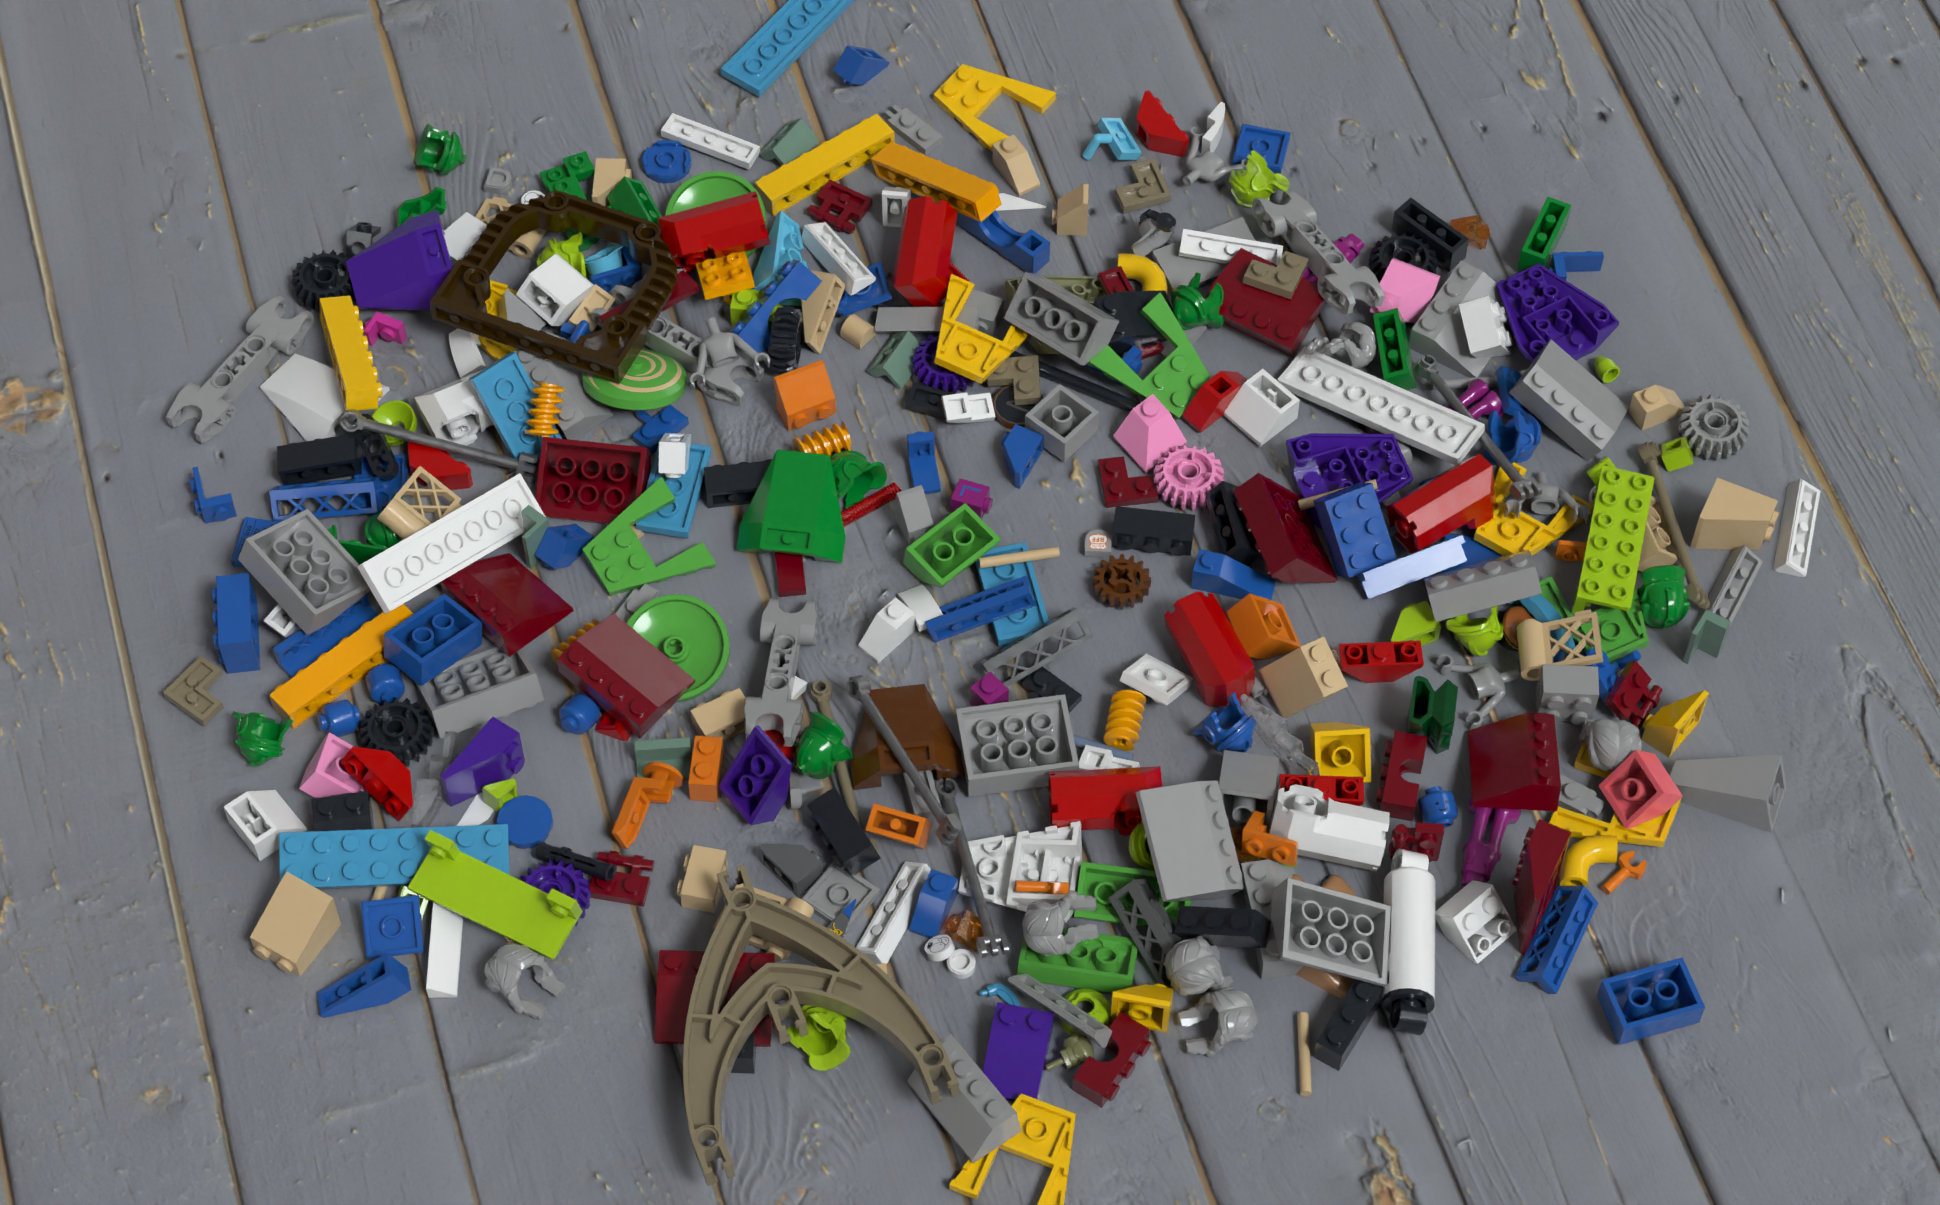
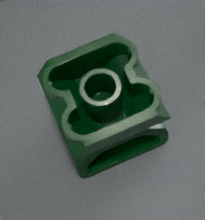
(1432, 712)

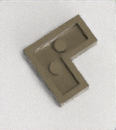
(1147, 191)
(1280, 279)
(1024, 375)
(191, 693)

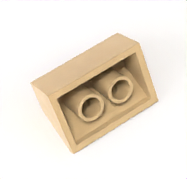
(1657, 541)

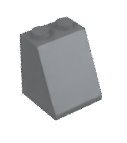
(1247, 785)

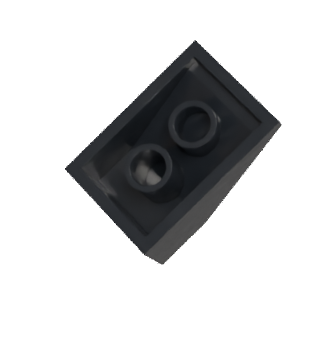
(1132, 326)
(343, 812)

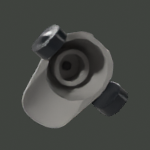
(1154, 232)

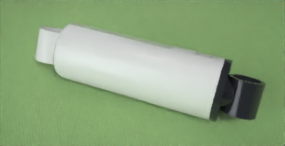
(1411, 942)

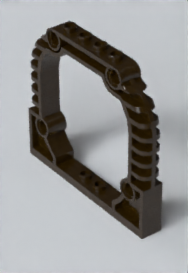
(601, 353)

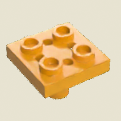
(725, 276)

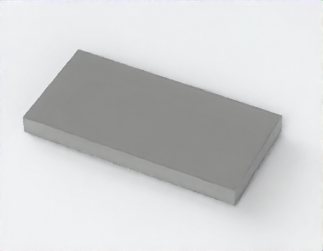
(1181, 269)

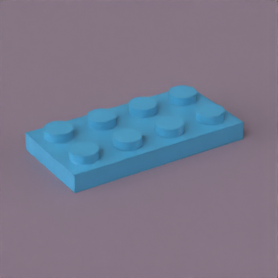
(506, 395)
(679, 516)
(1018, 624)

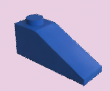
(1228, 577)
(366, 987)

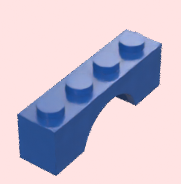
(1024, 249)
(794, 282)

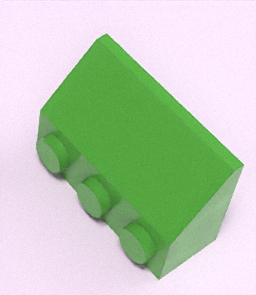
(950, 547)

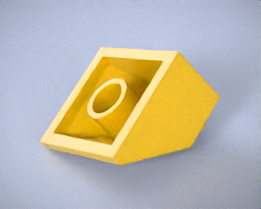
(1674, 723)
(1341, 749)
(1145, 1004)

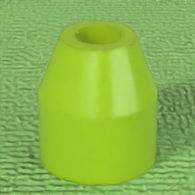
(1606, 369)

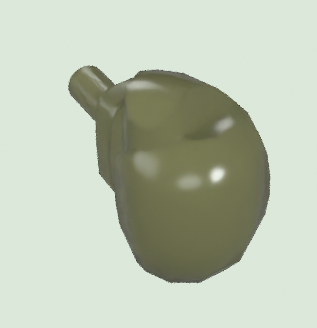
(1074, 1052)

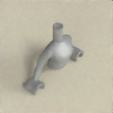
(1208, 165)
(722, 351)
(1548, 501)
(1483, 682)

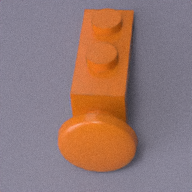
(654, 788)

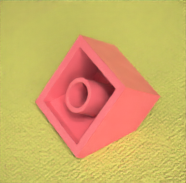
(1640, 789)

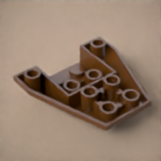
(918, 729)

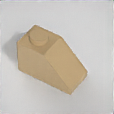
(1015, 165)
(606, 177)
(1072, 212)
(1654, 406)

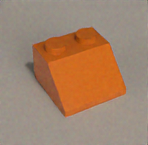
(804, 395)
(1263, 627)

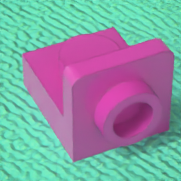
(386, 327)

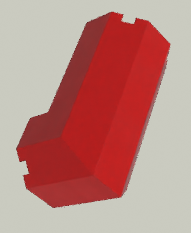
(714, 230)
(925, 251)
(1444, 503)
(1210, 648)
(1100, 797)

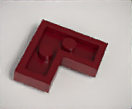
(1121, 490)

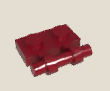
(843, 200)
(1628, 690)
(1423, 839)
(624, 887)

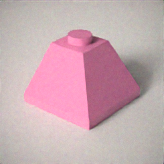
(1407, 289)
(1149, 433)
(325, 773)

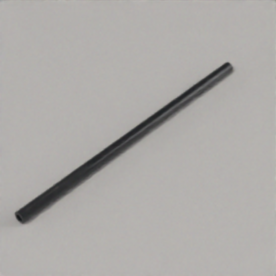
(1067, 378)

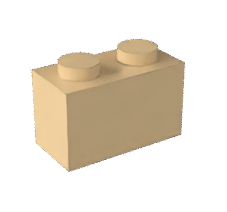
(721, 716)
(700, 885)

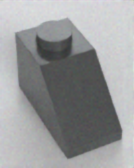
(792, 865)

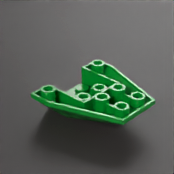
(795, 509)

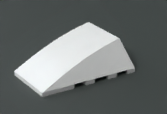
(308, 396)
(1026, 857)

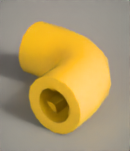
(1144, 271)
(1584, 855)

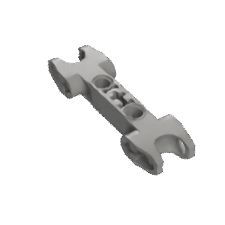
(1336, 276)
(685, 349)
(213, 400)
(786, 633)

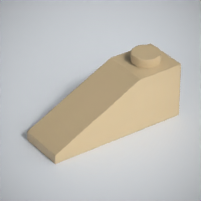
(821, 309)

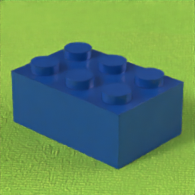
(1354, 529)
(236, 623)
(432, 639)
(1650, 1001)

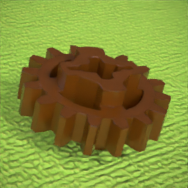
(1121, 581)

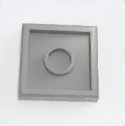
(837, 890)

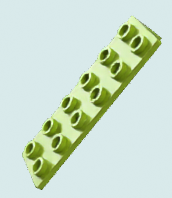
(1614, 539)
(495, 898)

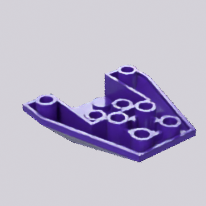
(403, 266)
(1550, 308)
(1337, 461)

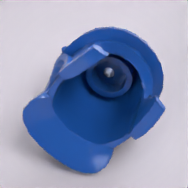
(1516, 438)
(1228, 727)

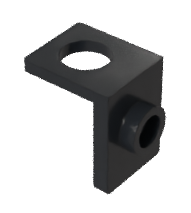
(361, 232)

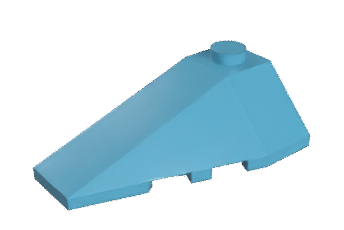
(784, 247)

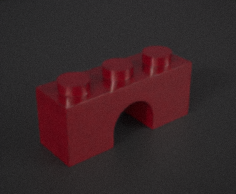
(1405, 756)
(1101, 1080)

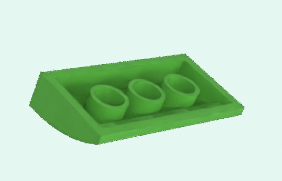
(1105, 880)
(1094, 964)

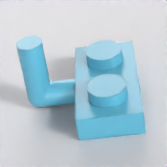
(1117, 136)

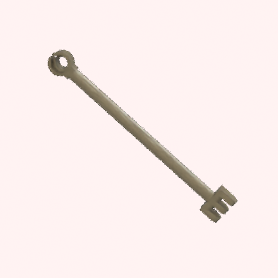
(1649, 454)
(822, 699)

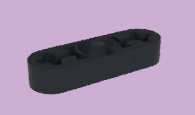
(384, 453)

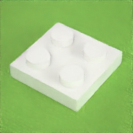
(1156, 679)

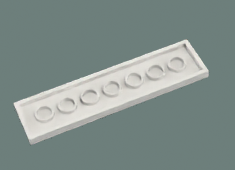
(1382, 406)
(448, 544)

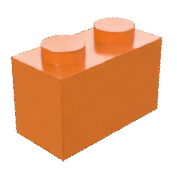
(706, 768)
(899, 826)

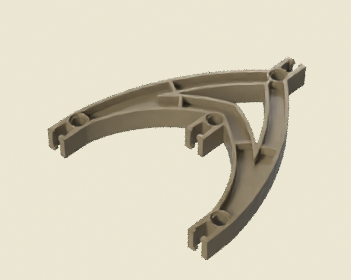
(841, 983)

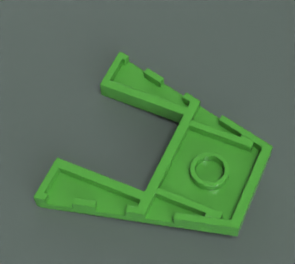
(1175, 378)
(621, 558)
(1619, 629)

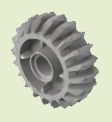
(1714, 427)

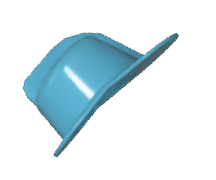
(605, 259)

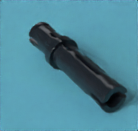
(579, 862)

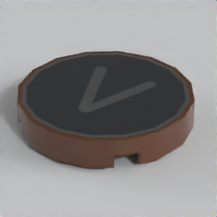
(1006, 410)

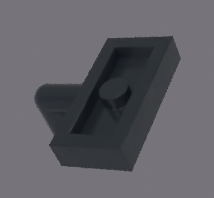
(1045, 684)

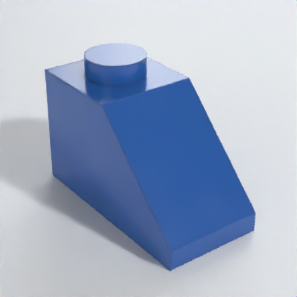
(859, 65)
(1021, 452)
(562, 545)
(934, 904)

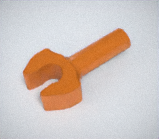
(1625, 871)
(1042, 887)

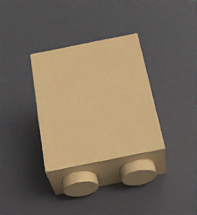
(1735, 518)
(1303, 678)
(295, 925)

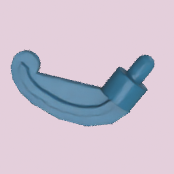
(1002, 991)

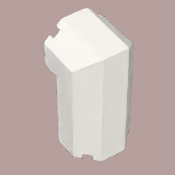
(453, 412)
(1331, 828)

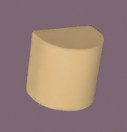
(857, 331)

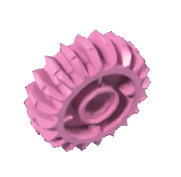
(1173, 472)

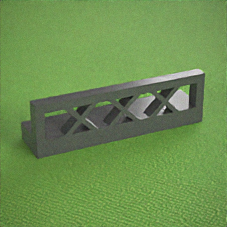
(1033, 638)
(1157, 920)

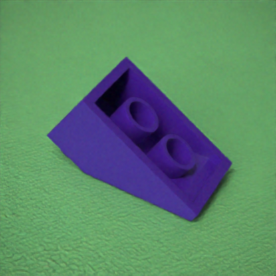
(486, 760)
(758, 779)
(1018, 1050)

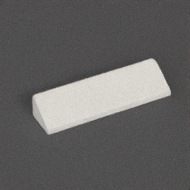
(836, 257)
(1797, 529)
(894, 913)
(444, 953)

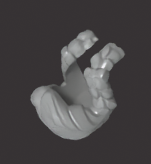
(1353, 345)
(1609, 742)
(1045, 923)
(1195, 967)
(505, 970)
(1235, 1020)

